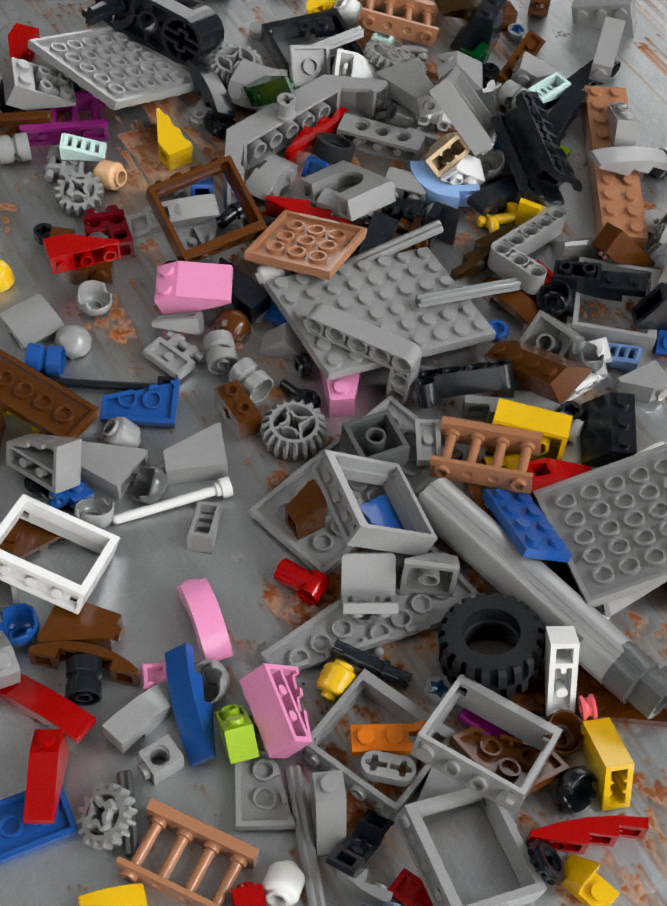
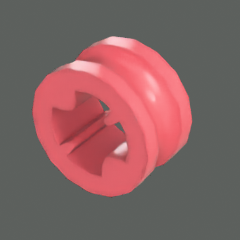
(587, 707)

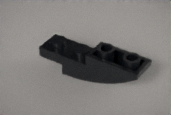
(598, 283)

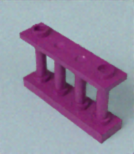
(50, 133)

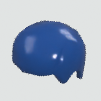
(19, 624)

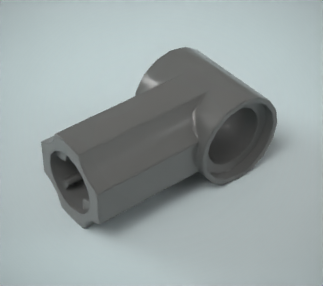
(396, 116)

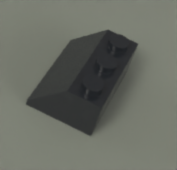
(608, 429)

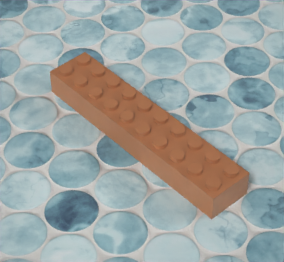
(613, 195)

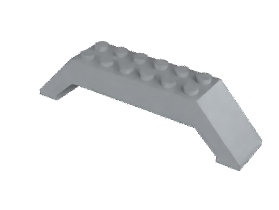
(265, 135)

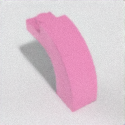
(205, 618)

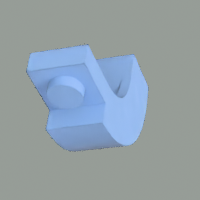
(439, 191)

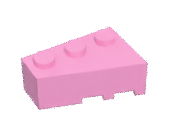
(340, 394)

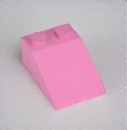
(192, 286)

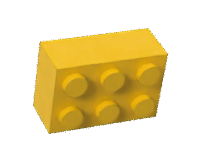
(552, 424)

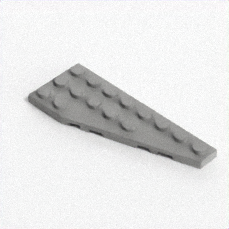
(314, 639)

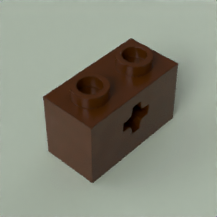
(237, 410)

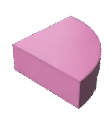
(153, 674)

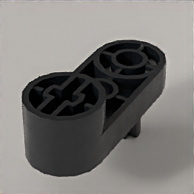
(175, 31)

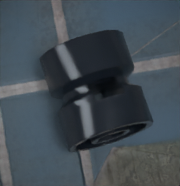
(83, 679)

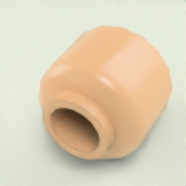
(110, 174)

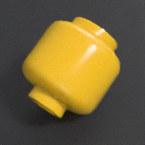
(335, 680)

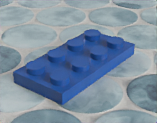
(526, 525)

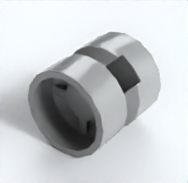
(508, 92)
(14, 148)
(220, 351)
(252, 379)

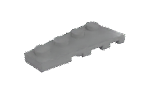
(260, 794)

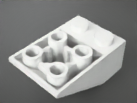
(354, 65)

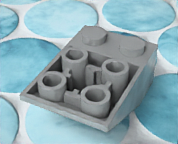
(36, 86)

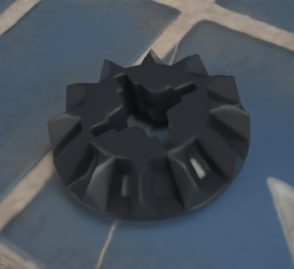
(216, 128)
(546, 862)

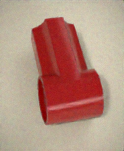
(307, 584)

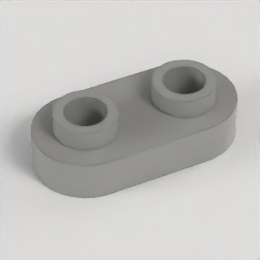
(197, 115)

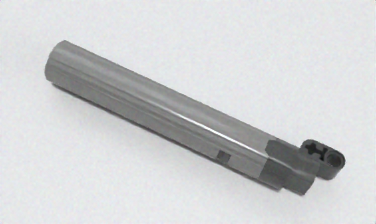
(487, 548)

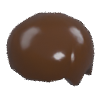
(234, 322)
(571, 736)

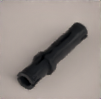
(378, 667)

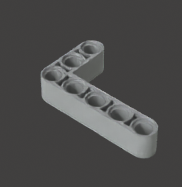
(510, 252)
(371, 342)

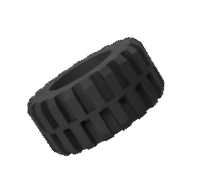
(497, 618)

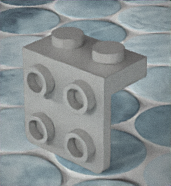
(368, 584)

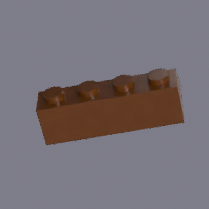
(540, 369)

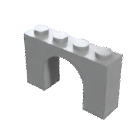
(358, 188)

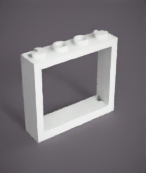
(41, 581)

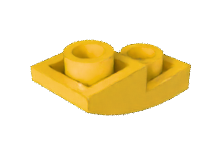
(115, 896)

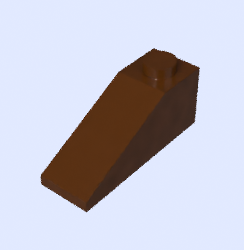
(617, 246)

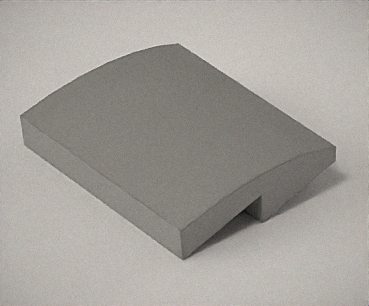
(31, 321)

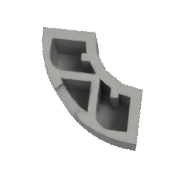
(271, 177)

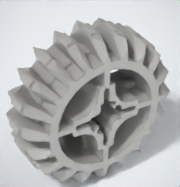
(227, 59)
(294, 423)

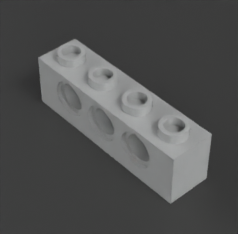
(382, 138)

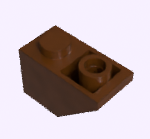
(306, 511)

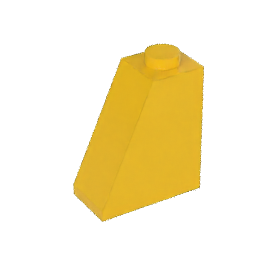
(609, 762)

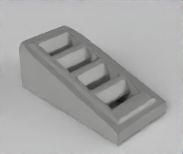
(181, 322)
(205, 540)

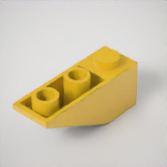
(172, 146)

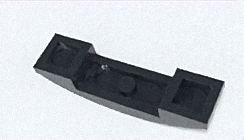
(361, 845)

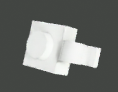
(603, 348)

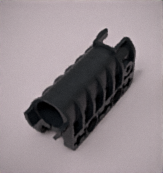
(534, 151)

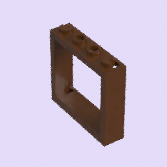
(195, 175)

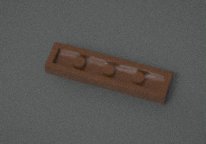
(531, 43)

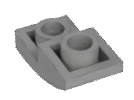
(372, 894)

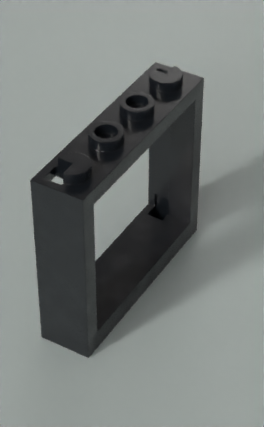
(288, 29)

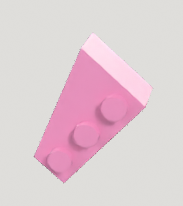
(277, 709)

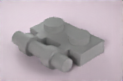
(52, 168)
(170, 359)

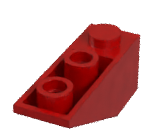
(18, 41)
(74, 251)
(550, 471)

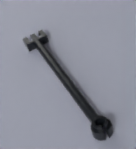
(107, 385)

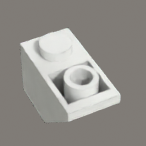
(465, 172)

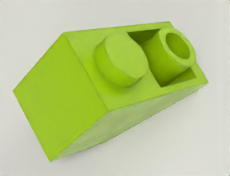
(237, 733)

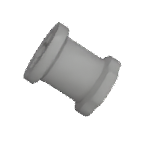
(286, 107)

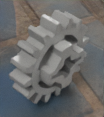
(79, 192)
(106, 816)

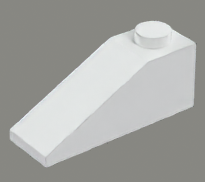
(561, 668)

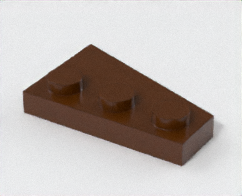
(27, 538)

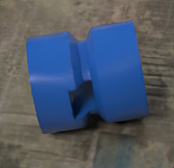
(47, 360)

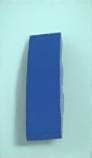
(191, 712)

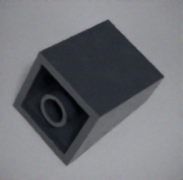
(481, 26)

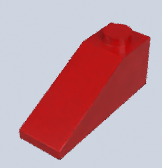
(45, 775)

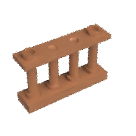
(401, 27)
(490, 436)
(187, 830)

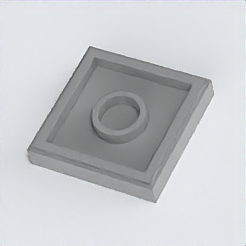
(308, 63)

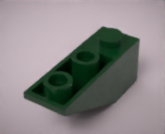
(267, 88)

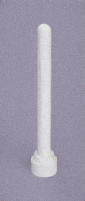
(220, 488)

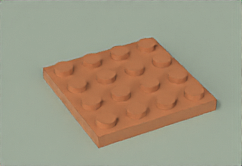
(306, 244)

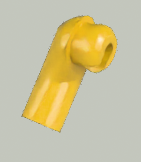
(509, 215)
(489, 222)

